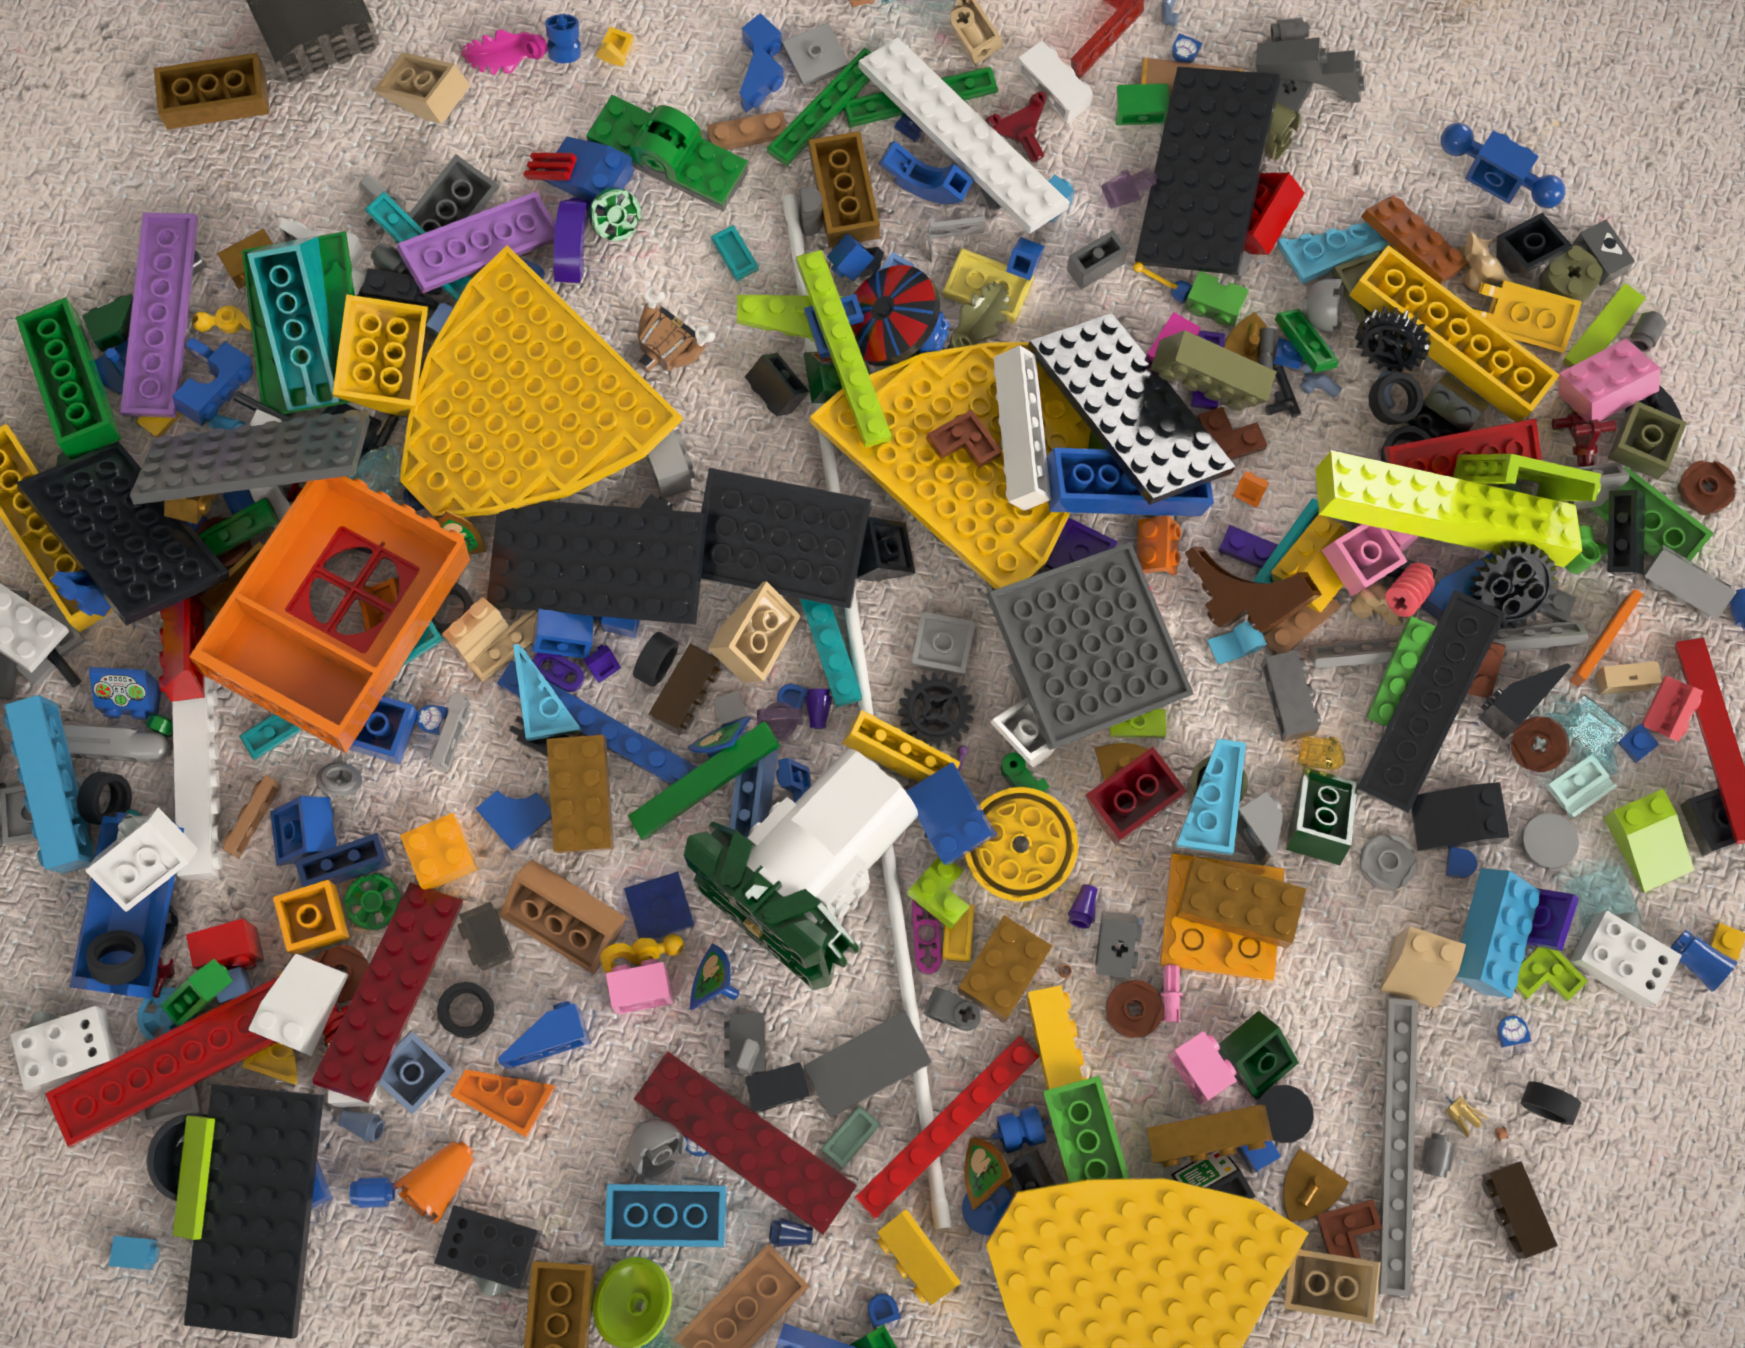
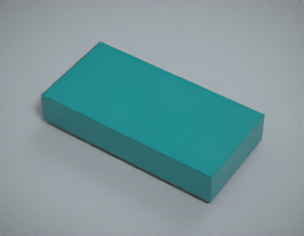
(734, 253)

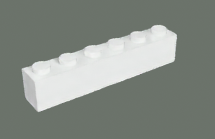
(1021, 428)

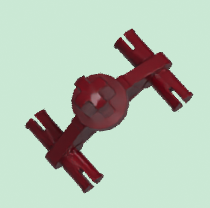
(1022, 126)
(1584, 435)

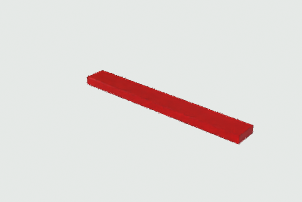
(1716, 731)

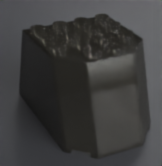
(313, 33)

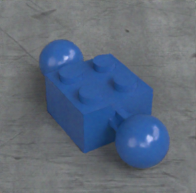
(1502, 166)

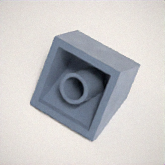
(413, 1073)

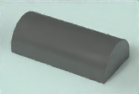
(453, 196)

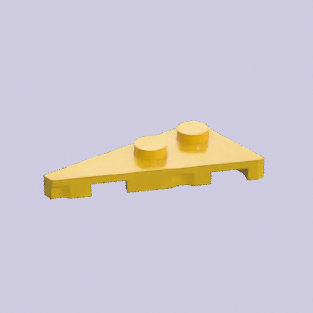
(275, 1062)

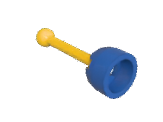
(1179, 289)

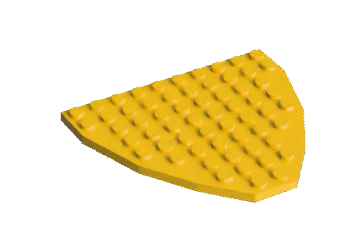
(522, 401)
(950, 494)
(1138, 1264)

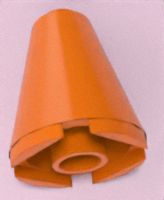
(436, 1180)

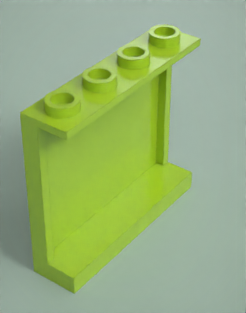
(1554, 480)

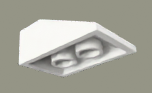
(299, 1004)

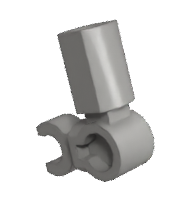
(373, 189)

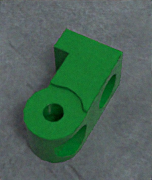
(1017, 775)

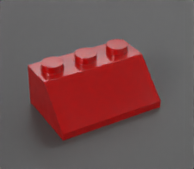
(1273, 206)

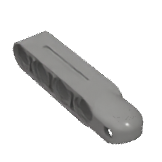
(116, 744)

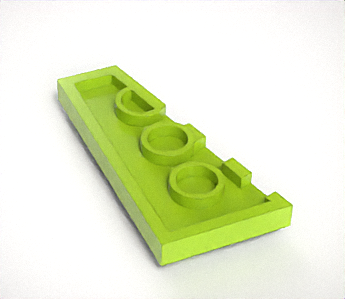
(775, 313)

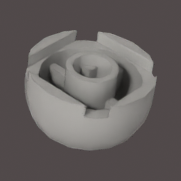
(1325, 304)
(653, 1147)

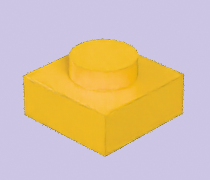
(1727, 940)

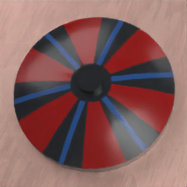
(898, 314)

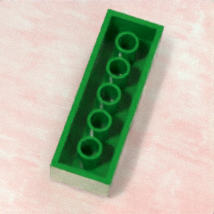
(68, 378)

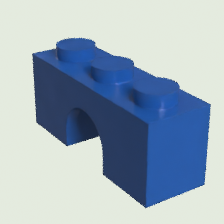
(202, 401)

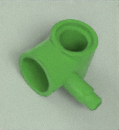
(1590, 552)

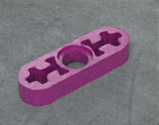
(920, 954)

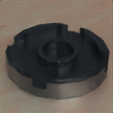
(1288, 1113)

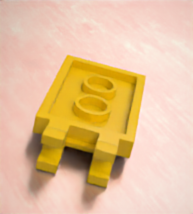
(1531, 314)

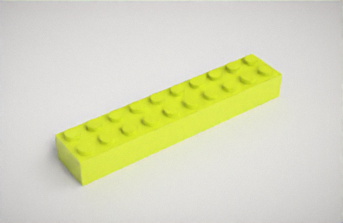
(1444, 507)

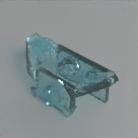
(384, 466)
(1593, 729)

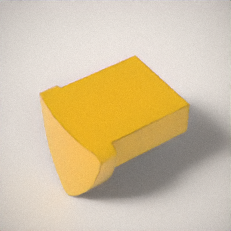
(615, 47)

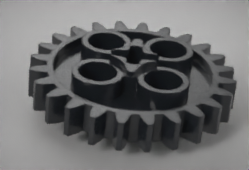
(1515, 584)

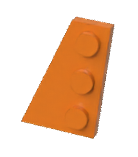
(504, 1099)

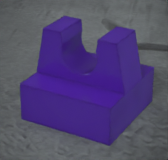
(602, 663)

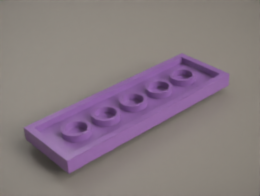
(475, 240)

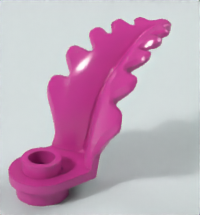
(504, 51)

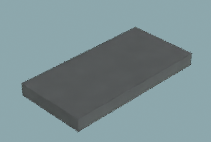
(868, 1064)

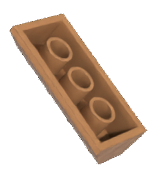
(561, 915)

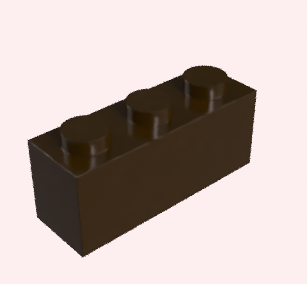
(685, 690)
(1518, 1210)

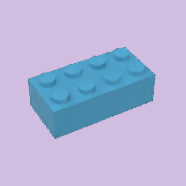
(1497, 932)
(666, 1215)

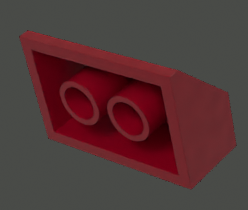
(1135, 795)

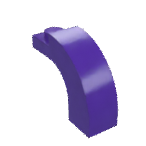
(569, 240)

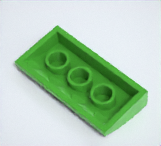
(1664, 521)
(1085, 1131)

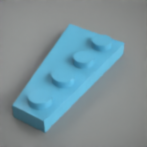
(1320, 253)
(1215, 807)

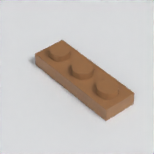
(747, 130)
(1298, 627)
(251, 816)

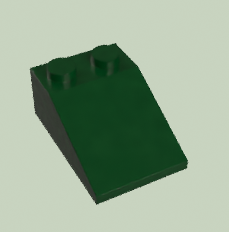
(1323, 816)

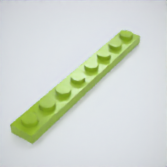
(843, 349)

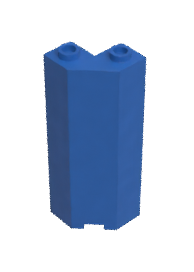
(104, 914)

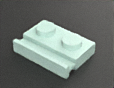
(1581, 786)

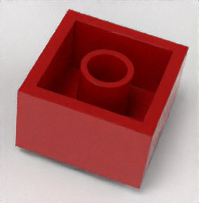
(230, 944)

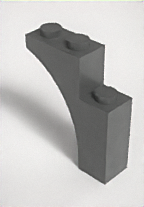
(1310, 62)

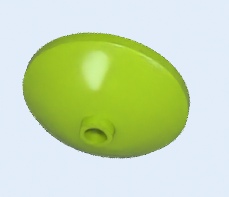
(620, 1300)

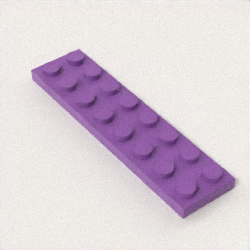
(159, 314)

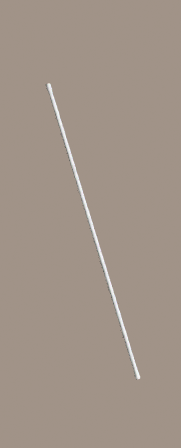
(939, 1203)

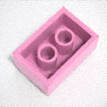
(1609, 381)

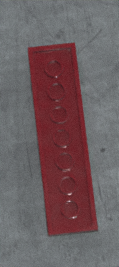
(388, 993)
(745, 1143)

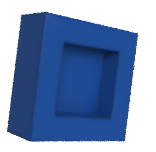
(1287, 354)
(1638, 743)

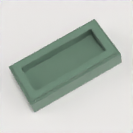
(850, 1137)

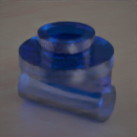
(908, 128)

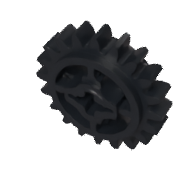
(1391, 346)
(955, 695)

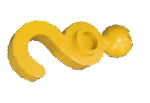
(227, 318)
(640, 951)

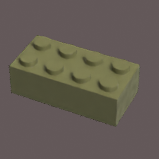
(1213, 371)

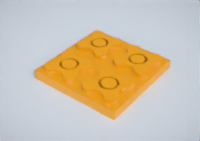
(1207, 948)

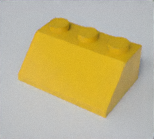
(1308, 557)
(917, 1258)

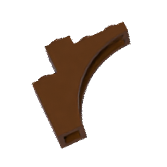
(1235, 597)

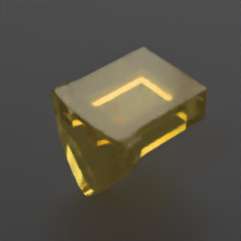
(1321, 753)

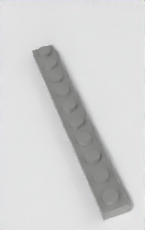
(1515, 639)
(1398, 1147)

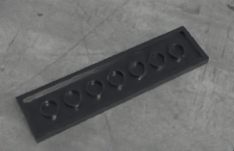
(1431, 701)

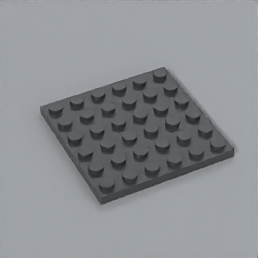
(1089, 645)

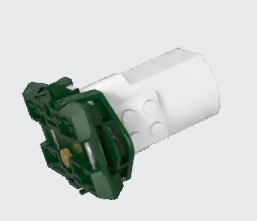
(804, 865)

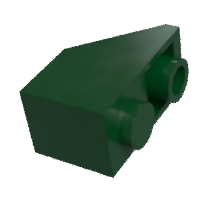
(110, 323)

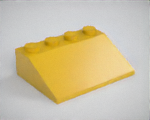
(380, 354)

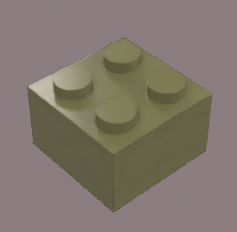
(1647, 440)

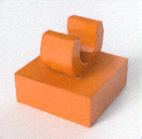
(1251, 489)

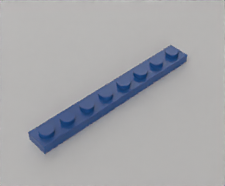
(619, 737)

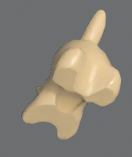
(1482, 264)
(1372, 601)

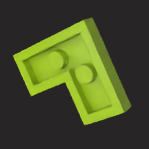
(934, 895)
(1550, 967)

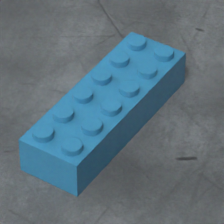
(49, 784)

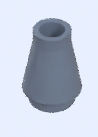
(364, 1125)

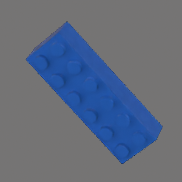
(1096, 484)

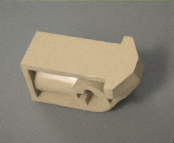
(978, 34)

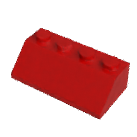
(180, 635)

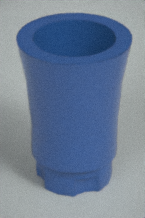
(1703, 960)

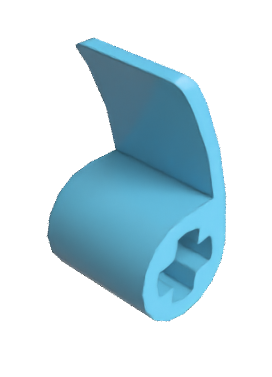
(1237, 644)

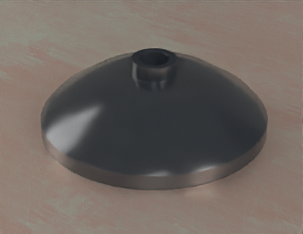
(165, 1155)

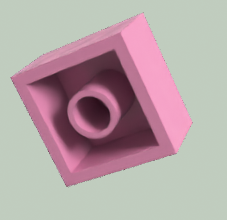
(1363, 557)
(639, 987)
(1202, 1067)

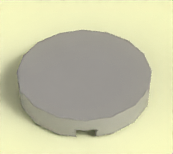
(1549, 841)
(1388, 862)

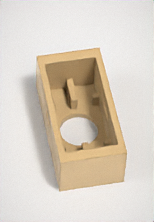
(1628, 677)

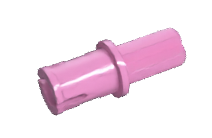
(1171, 994)

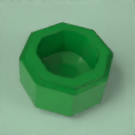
(160, 724)

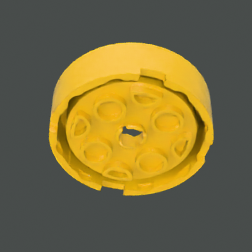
(1050, 852)

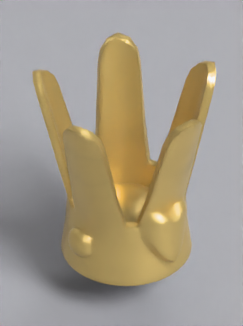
(1460, 1107)

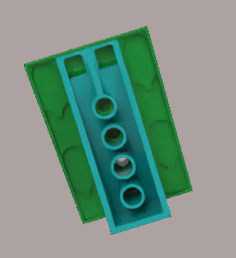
(297, 318)

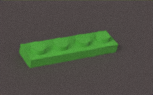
(1400, 669)

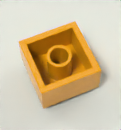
(439, 852)
(311, 918)

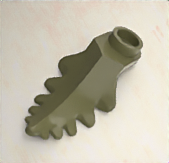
(979, 320)

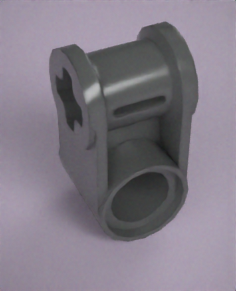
(946, 1008)

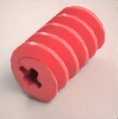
(1410, 589)

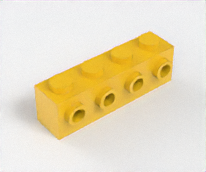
(894, 748)

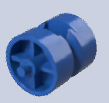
(563, 38)
(1021, 1129)

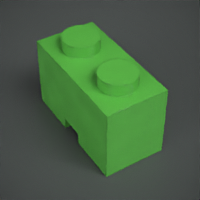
(1216, 300)

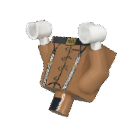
(667, 338)

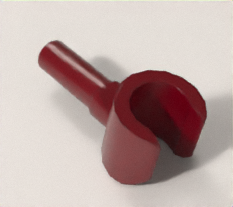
(163, 972)

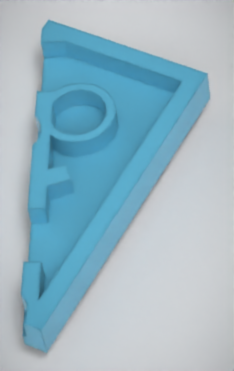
(541, 708)

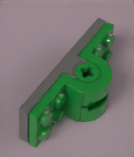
(670, 149)

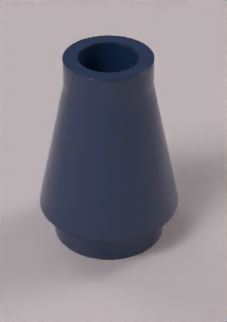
(789, 1233)

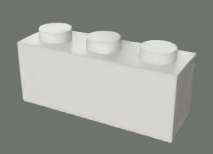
(1057, 80)

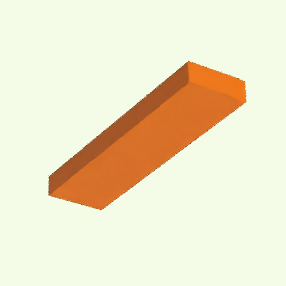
(1606, 637)

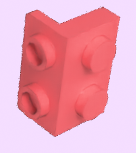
(1672, 708)

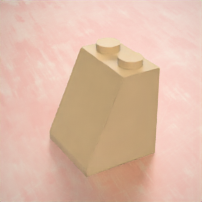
(1421, 966)

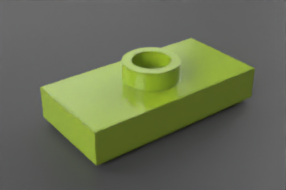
(1143, 726)

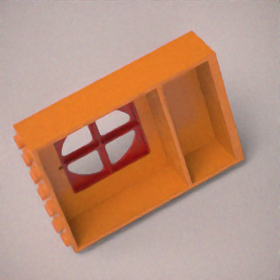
(303, 669)

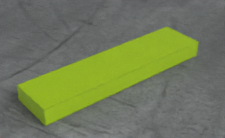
(1606, 325)
(193, 1177)

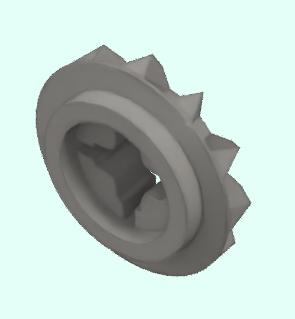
(329, 774)

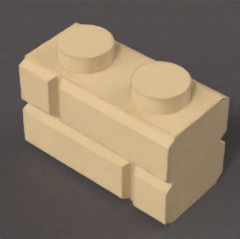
(475, 630)

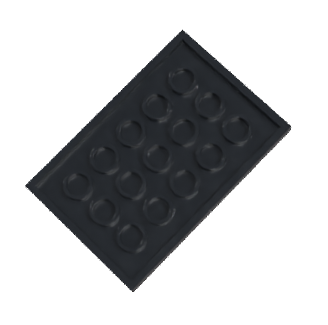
(783, 534)

